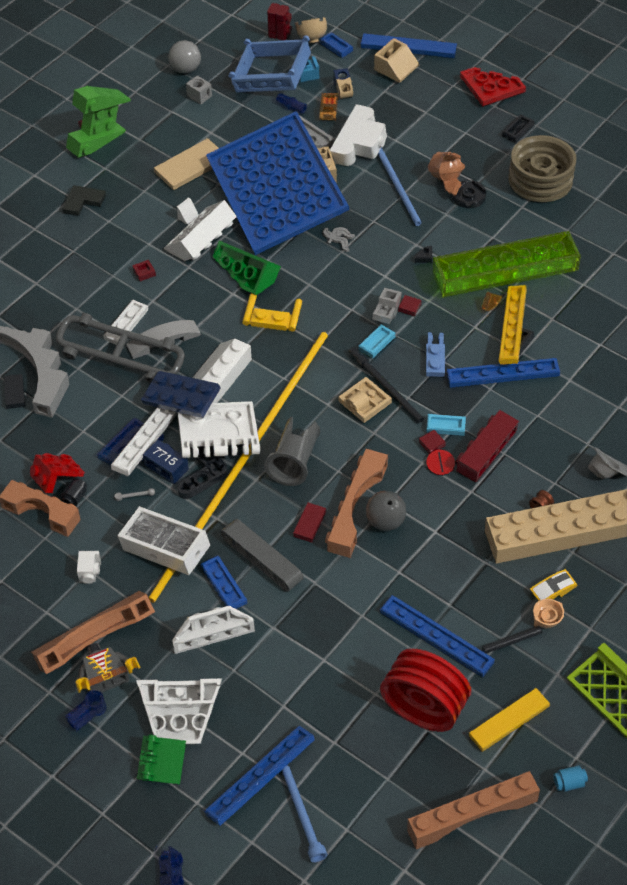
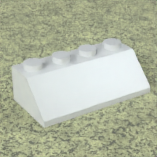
(201, 231)
(225, 365)

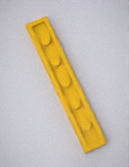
(512, 325)

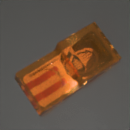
(328, 106)

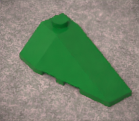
(248, 270)

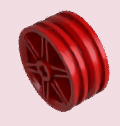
(425, 690)

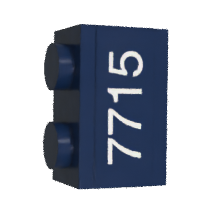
(165, 461)

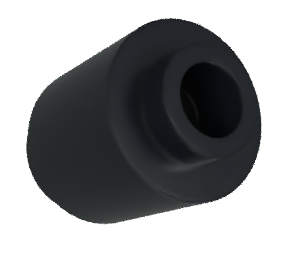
(74, 492)

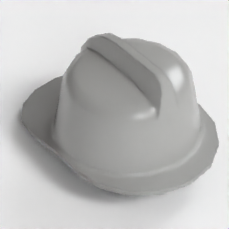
(605, 466)

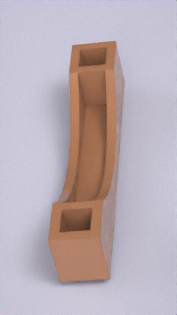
(369, 472)
(64, 647)
(440, 821)

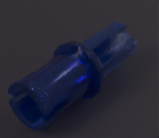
(291, 103)

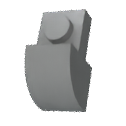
(387, 306)

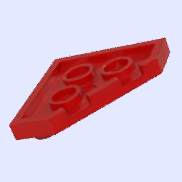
(491, 86)

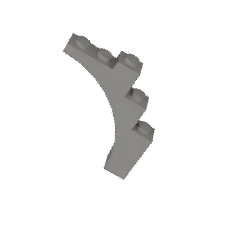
(36, 348)

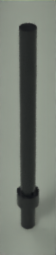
(363, 362)

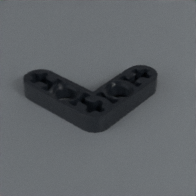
(207, 471)

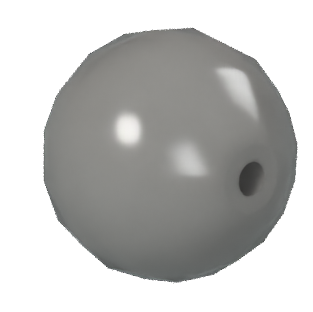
(184, 57)

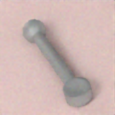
(118, 496)

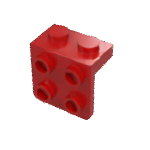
(49, 466)

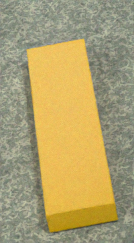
(509, 719)

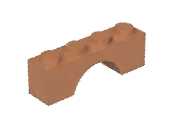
(20, 498)

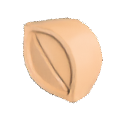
(547, 613)

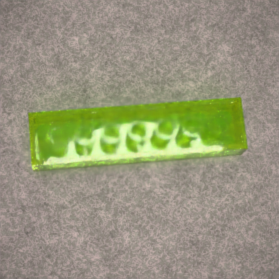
(506, 263)

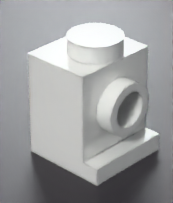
(88, 566)

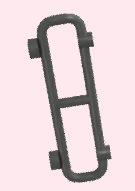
(71, 349)

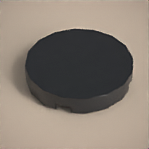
(470, 194)

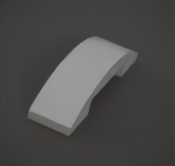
(183, 328)

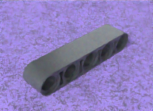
(262, 555)

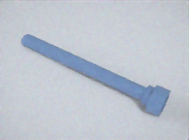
(316, 851)

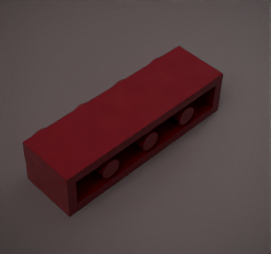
(487, 445)

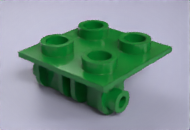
(161, 759)

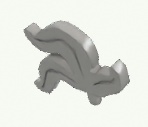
(334, 236)

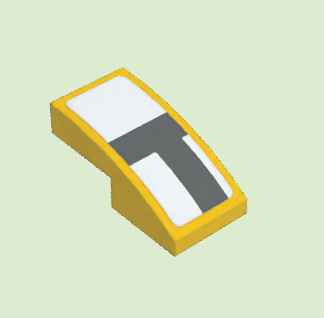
(554, 585)

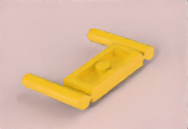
(270, 318)

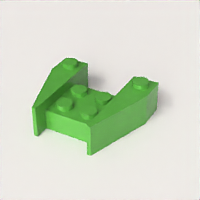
(98, 120)

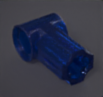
(86, 711)

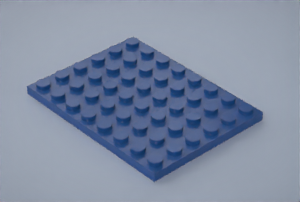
(277, 182)

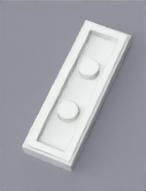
(127, 320)

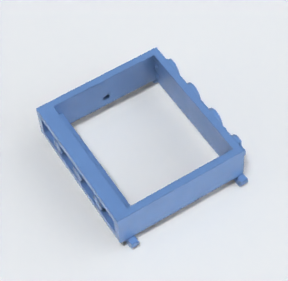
(270, 82)

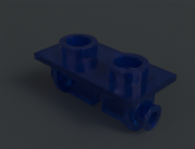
(171, 863)

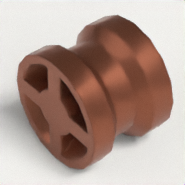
(542, 498)

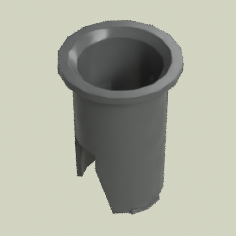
(291, 455)

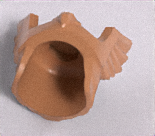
(447, 167)

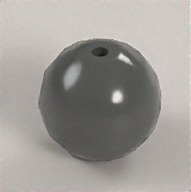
(386, 510)

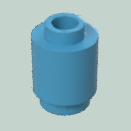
(570, 778)

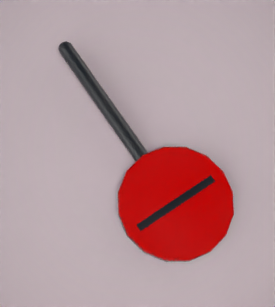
(440, 462)

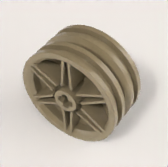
(542, 168)

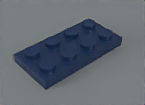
(180, 394)

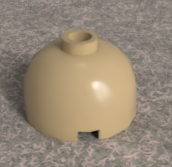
(312, 28)

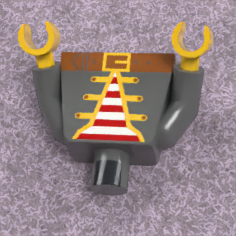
(104, 669)

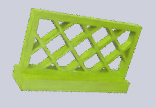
(618, 668)

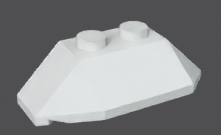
(212, 627)

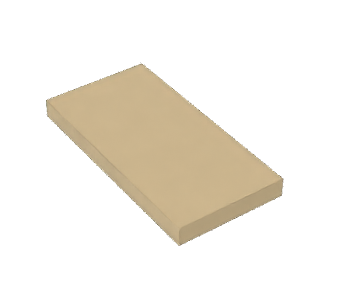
(186, 165)

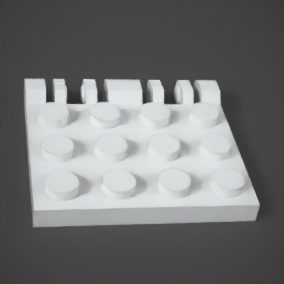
(222, 426)

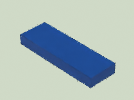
(223, 583)

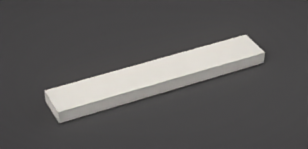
(142, 441)

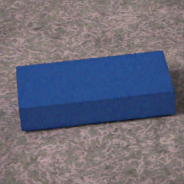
(336, 45)

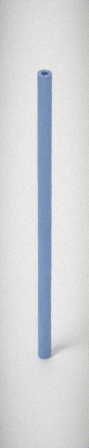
(399, 188)

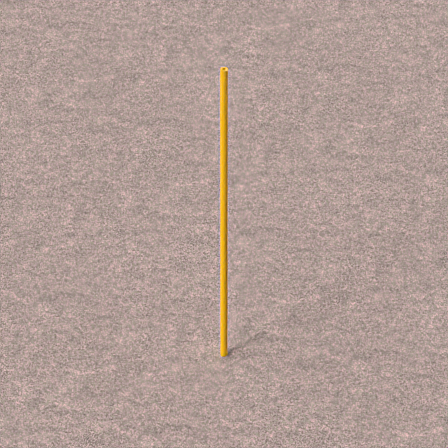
(242, 460)

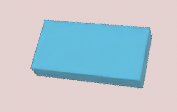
(376, 341)
(446, 424)

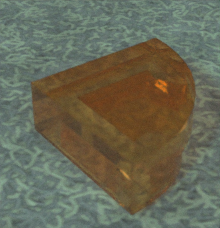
(491, 301)

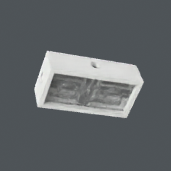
(164, 540)

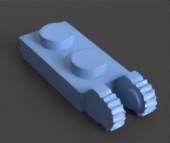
(435, 356)

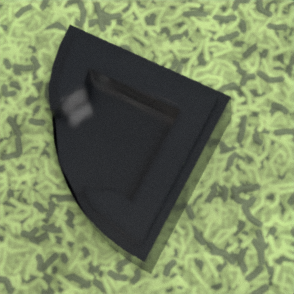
(424, 255)

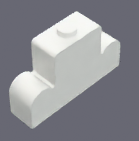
(359, 137)

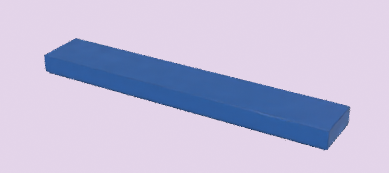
(416, 46)
(503, 372)
(437, 636)
(259, 775)

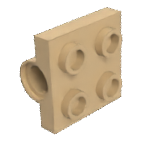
(365, 399)

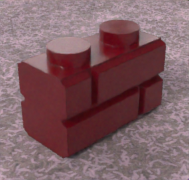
(279, 21)

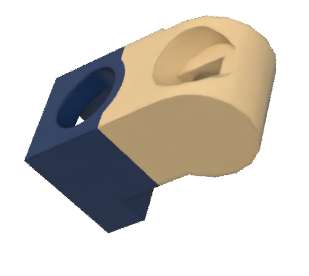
(343, 84)

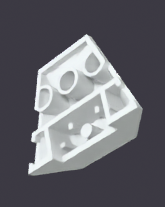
(179, 707)

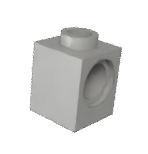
(199, 90)

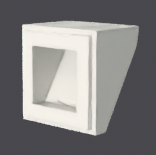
(186, 211)

